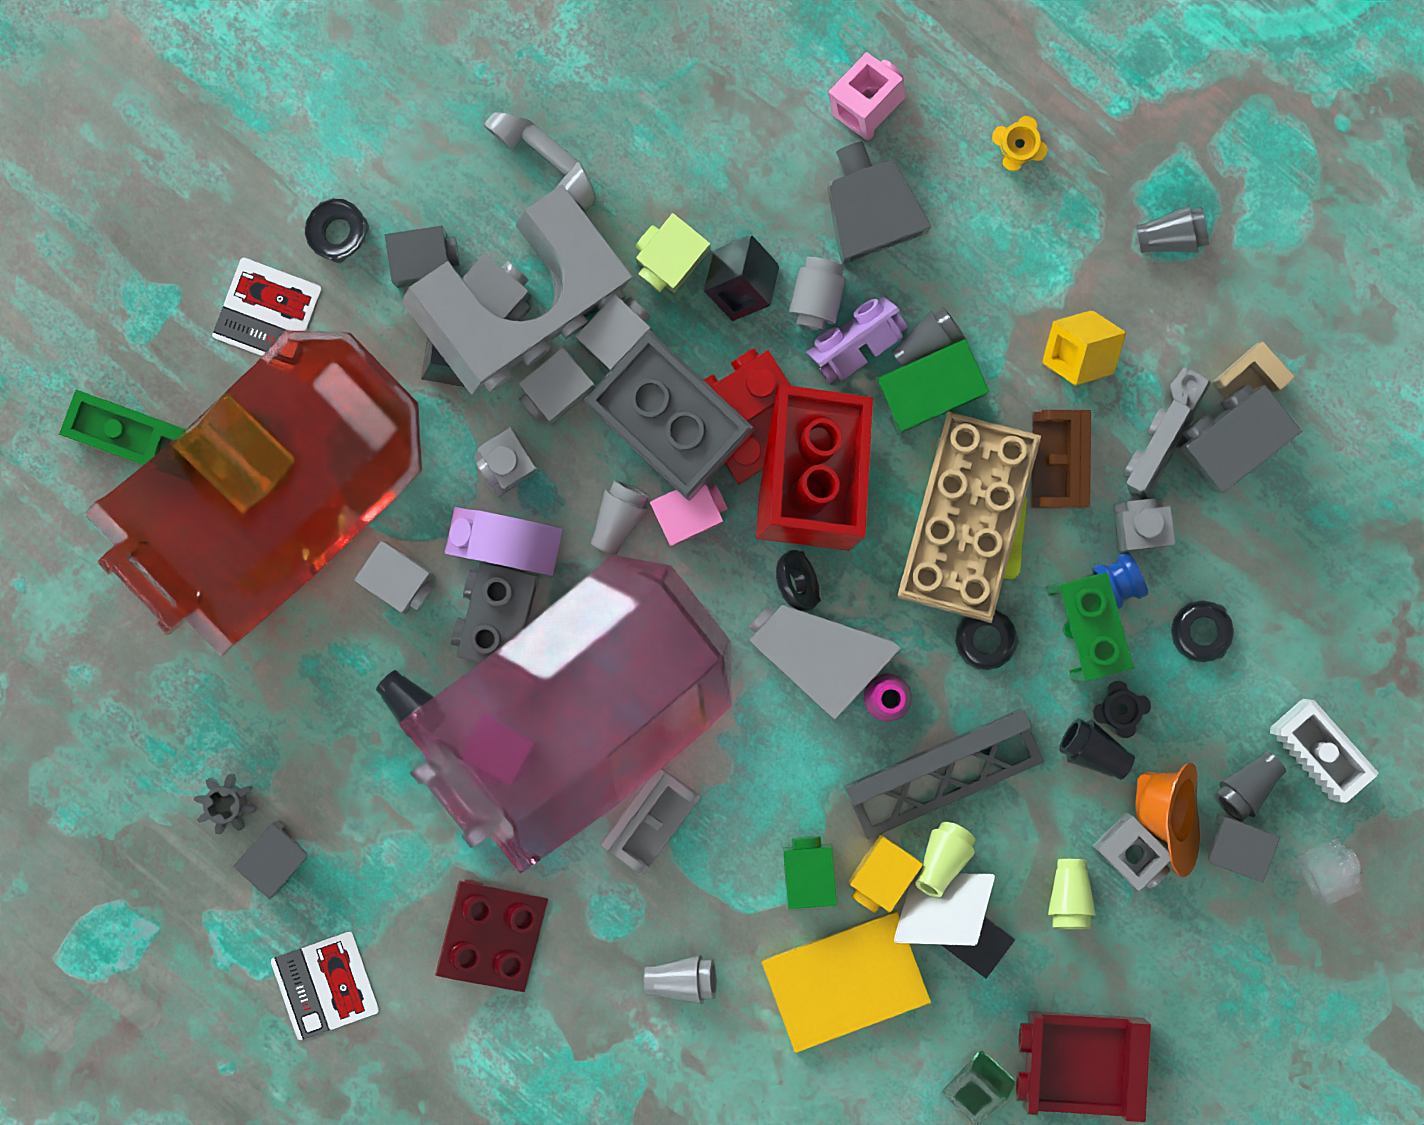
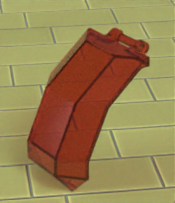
(230, 569)

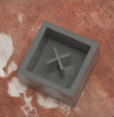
(1239, 437)

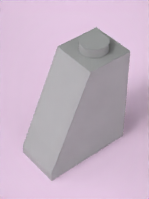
(821, 656)

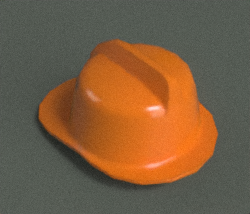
(1170, 813)

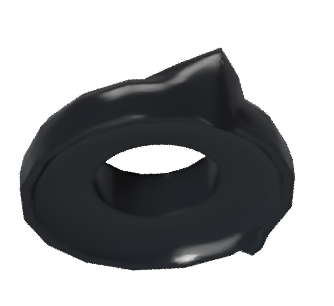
(322, 216)
(807, 587)
(1181, 631)
(992, 660)

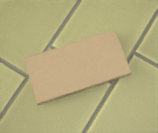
(969, 517)

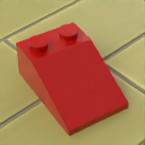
(816, 469)

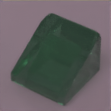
(979, 1088)

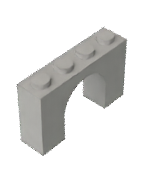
(486, 346)

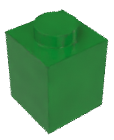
(809, 873)

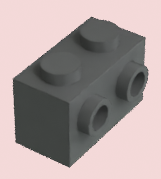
(496, 610)

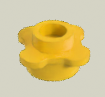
(1033, 146)

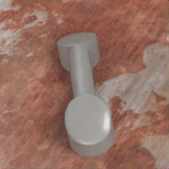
(512, 128)

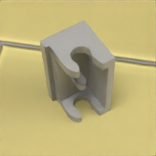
(650, 820)

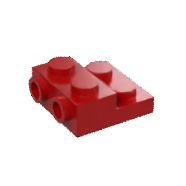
(752, 394)

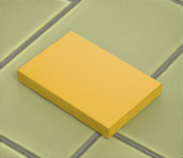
(845, 982)

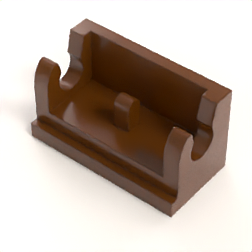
(1062, 459)

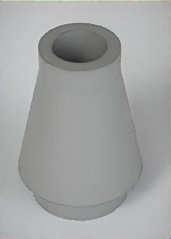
(618, 516)
(682, 980)

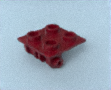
(491, 936)

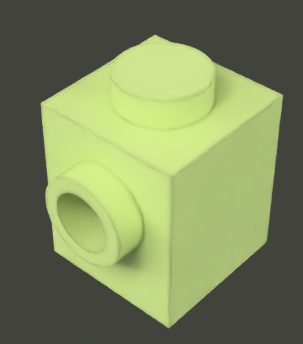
(670, 254)

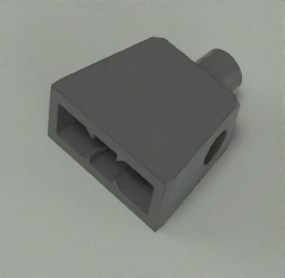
(872, 206)

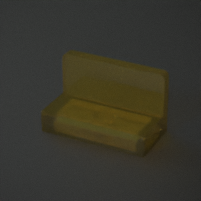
(234, 453)

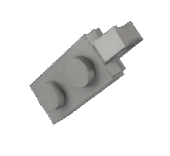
(1167, 429)

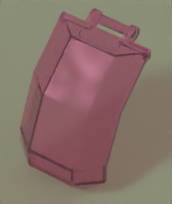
(574, 710)

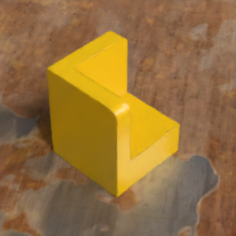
(1084, 347)

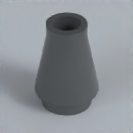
(1174, 232)
(929, 336)
(1249, 787)

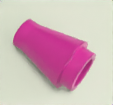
(874, 692)

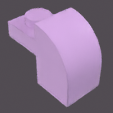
(503, 541)

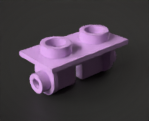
(873, 324)

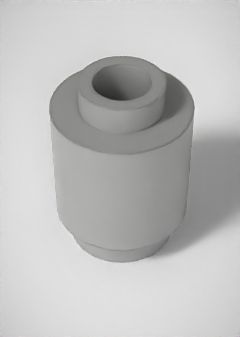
(818, 293)

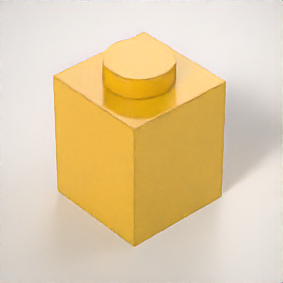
(883, 875)

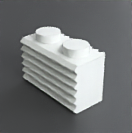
(1323, 751)

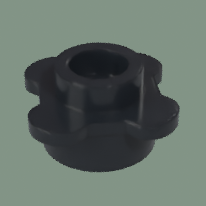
(1135, 706)

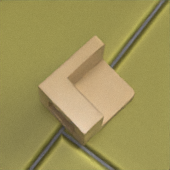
(1257, 368)

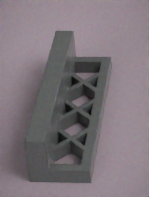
(937, 757)

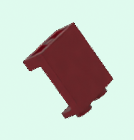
(1084, 1064)

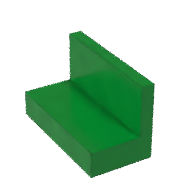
(932, 386)

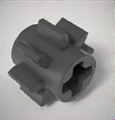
(212, 799)

